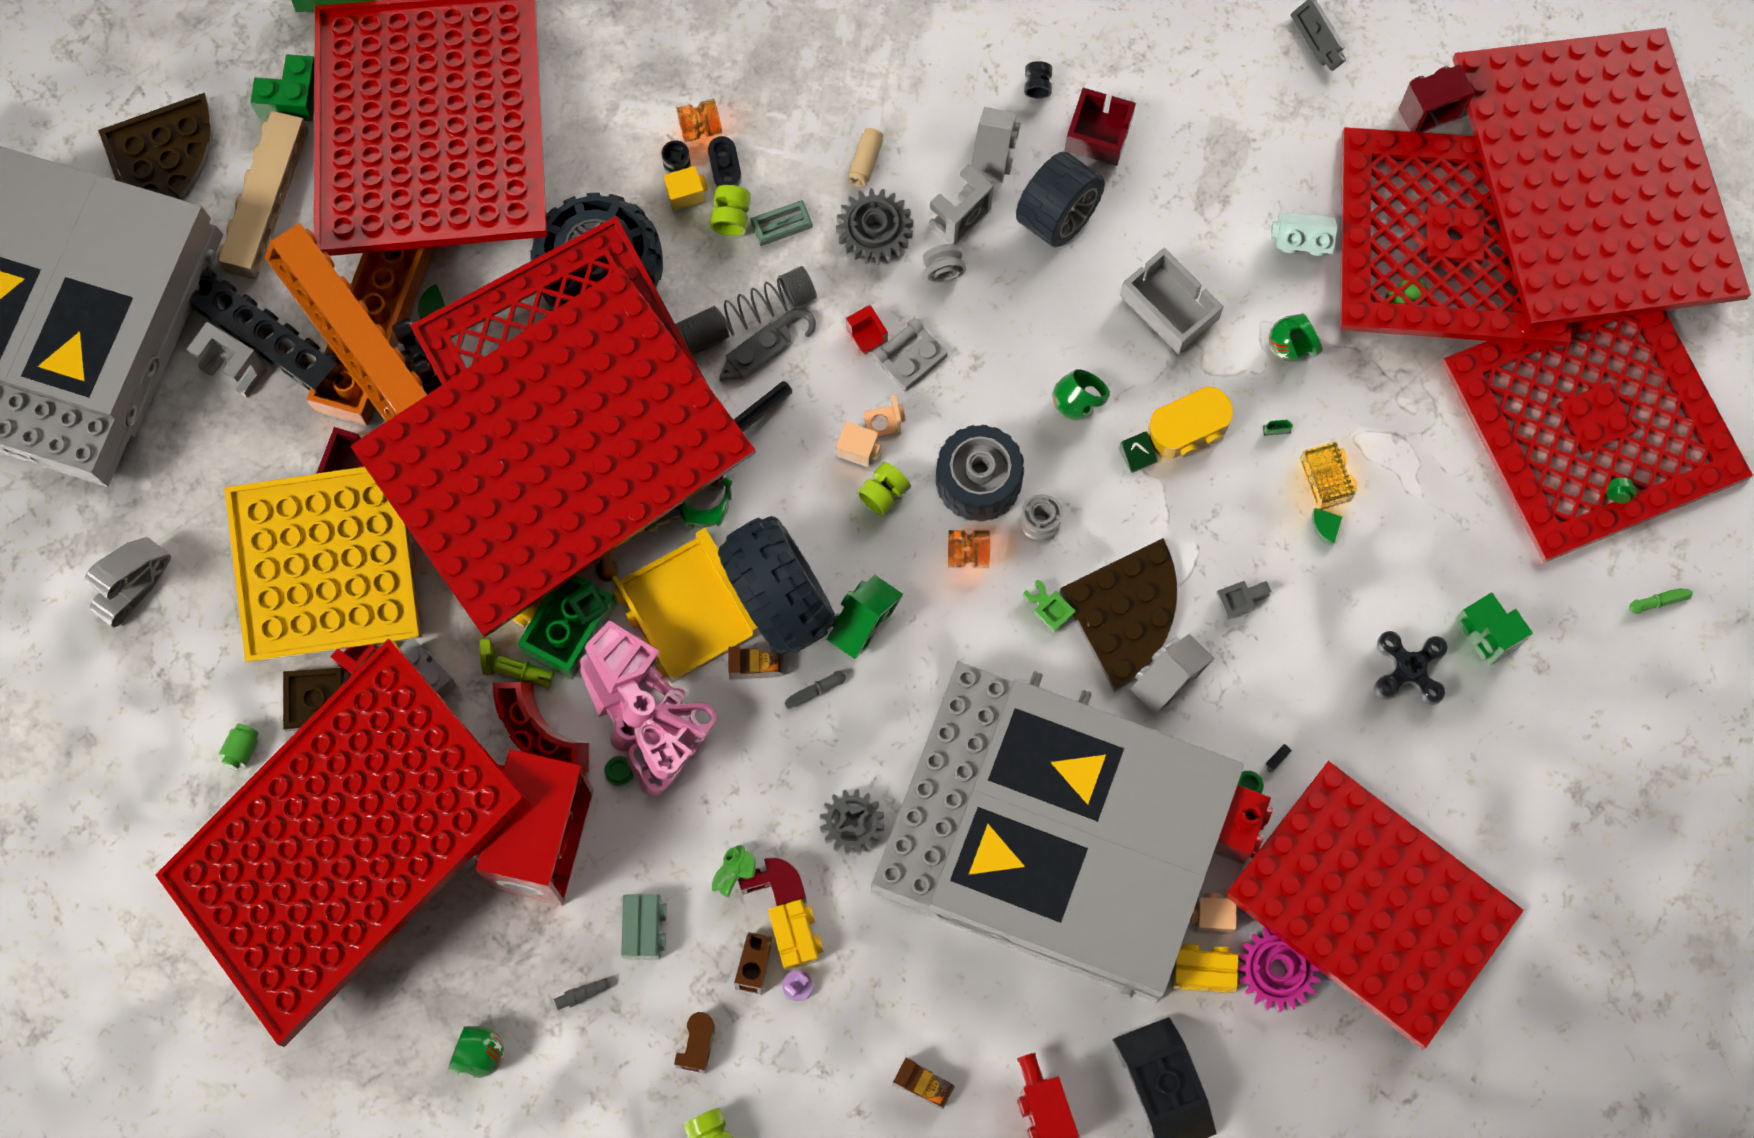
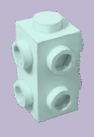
(1304, 233)

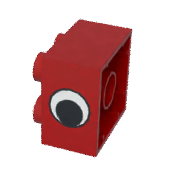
(541, 840)

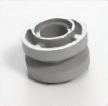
(944, 263)
(1045, 506)

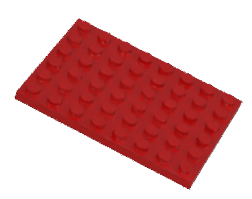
(1375, 904)

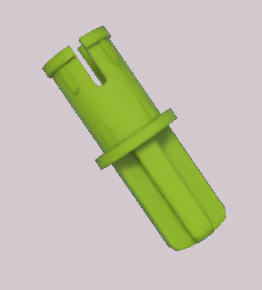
(523, 671)

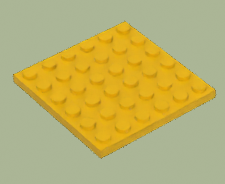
(319, 565)

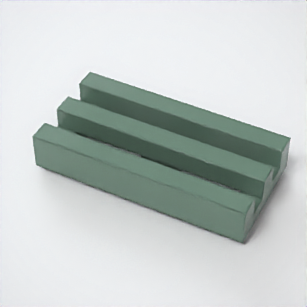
(784, 232)

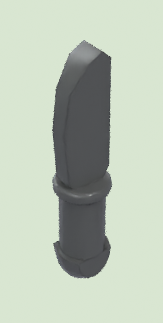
(813, 690)

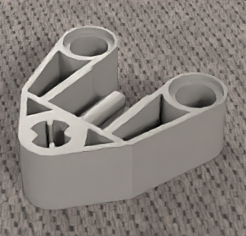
(125, 578)

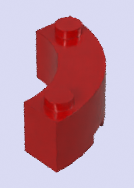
(529, 730)

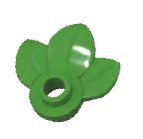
(736, 864)

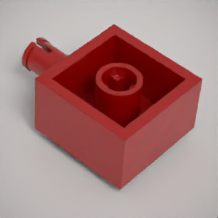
(1242, 825)
(1044, 1103)

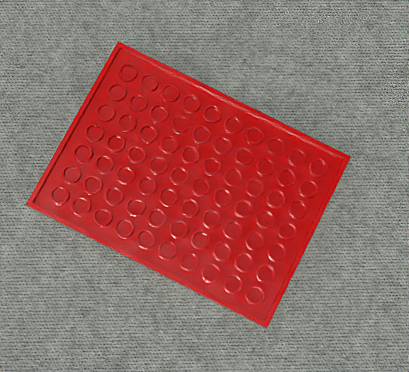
(426, 125)
(1600, 178)
(552, 451)
(339, 841)

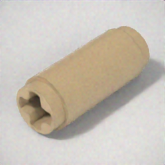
(865, 157)

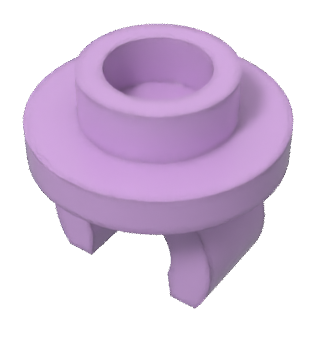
(797, 985)

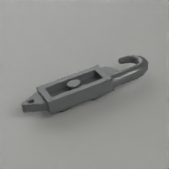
(764, 345)

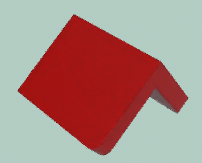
(866, 329)
(353, 657)

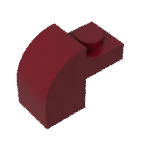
(780, 877)

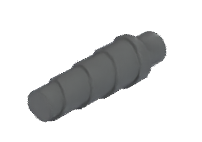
(580, 994)

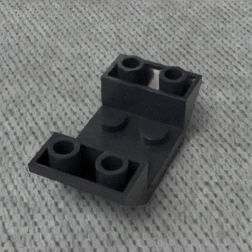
(1166, 1081)

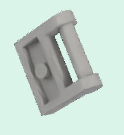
(915, 361)

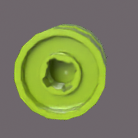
(730, 210)
(877, 496)
(707, 1125)

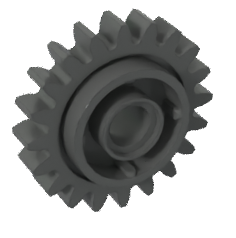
(879, 242)

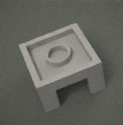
(957, 221)
(224, 347)

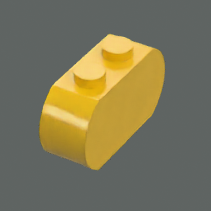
(1190, 422)

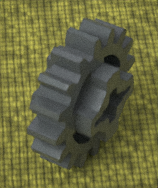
(844, 811)

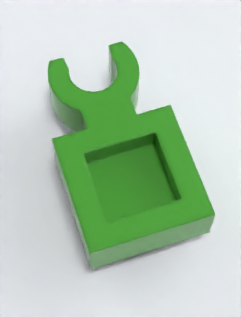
(1051, 609)

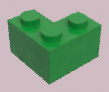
(288, 95)
(863, 615)
(1493, 629)

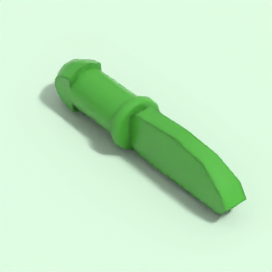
(1662, 599)

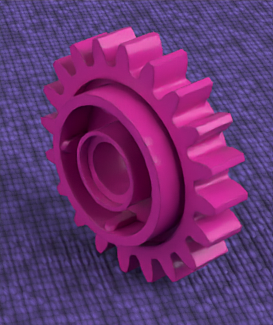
(1269, 986)

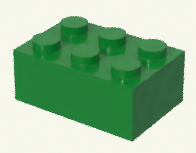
(556, 632)

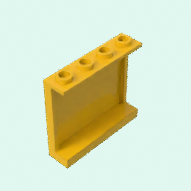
(686, 607)

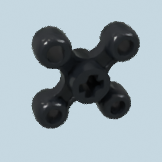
(415, 356)
(1418, 662)

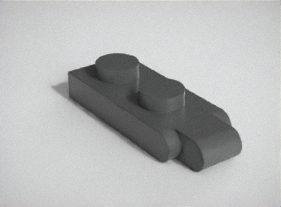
(1319, 34)

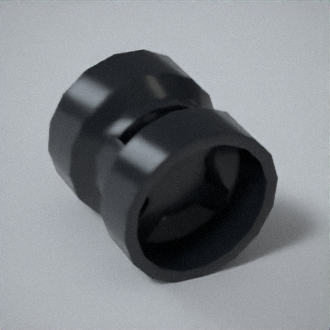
(1038, 81)
(675, 152)

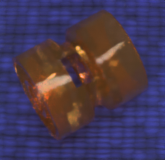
(699, 120)
(979, 548)

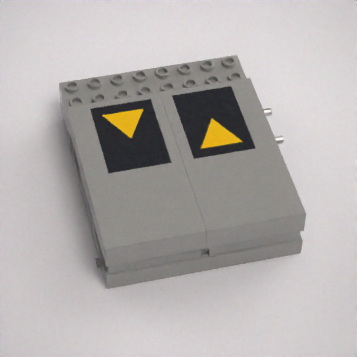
(88, 309)
(1058, 829)

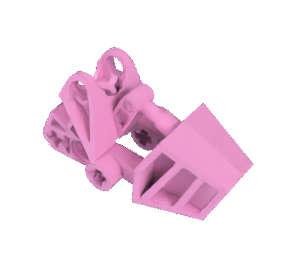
(664, 732)

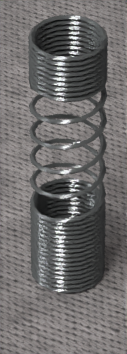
(710, 325)

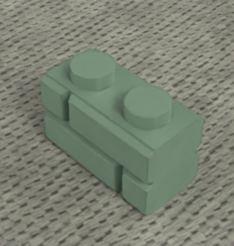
(642, 927)

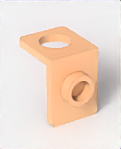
(894, 415)

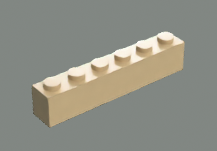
(262, 195)

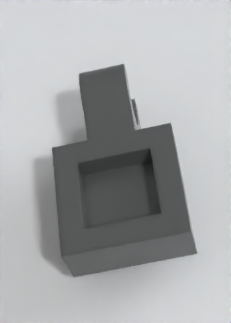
(1239, 599)

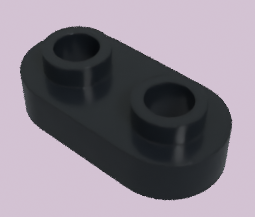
(724, 165)

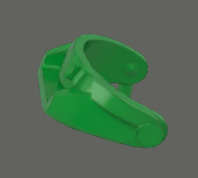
(709, 517)

